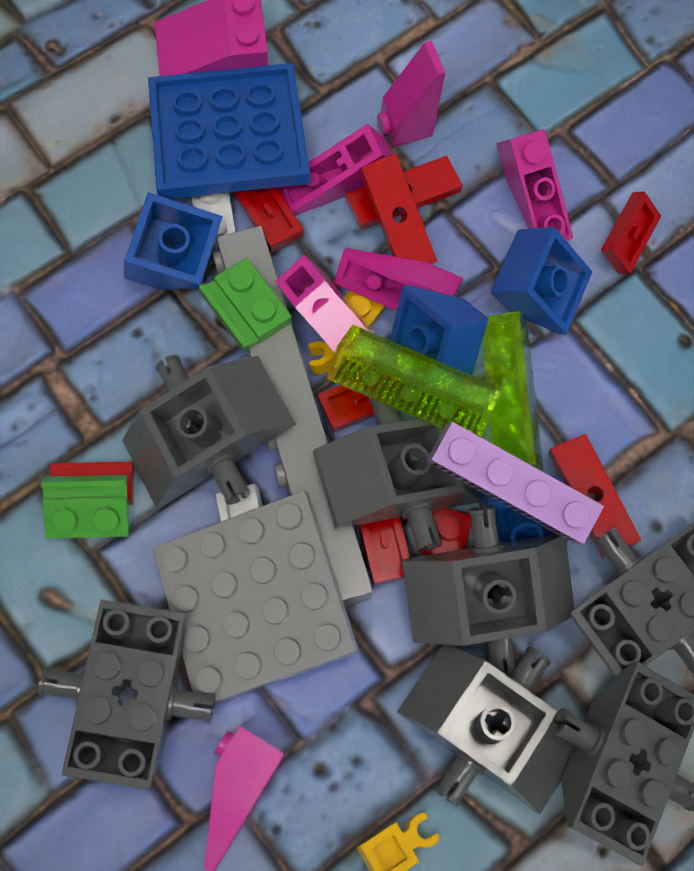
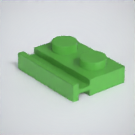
(245, 304)
(85, 506)

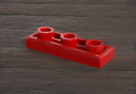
(426, 182)
(390, 191)
(583, 472)

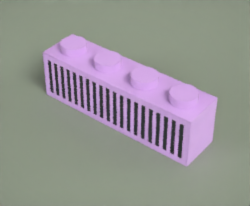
(514, 483)

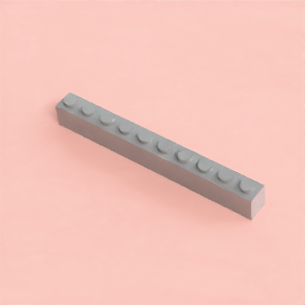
(296, 445)

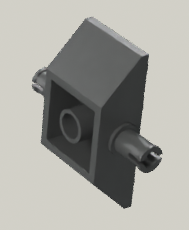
(237, 415)
(386, 476)
(451, 589)
(619, 614)
(137, 650)
(452, 709)
(627, 760)

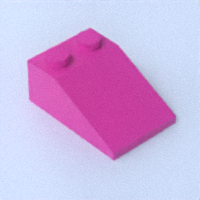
(212, 37)

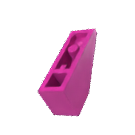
(413, 99)
(337, 170)
(382, 276)
(239, 781)

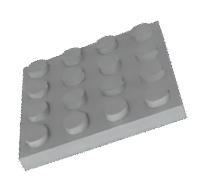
(255, 599)

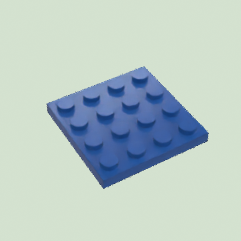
(227, 131)

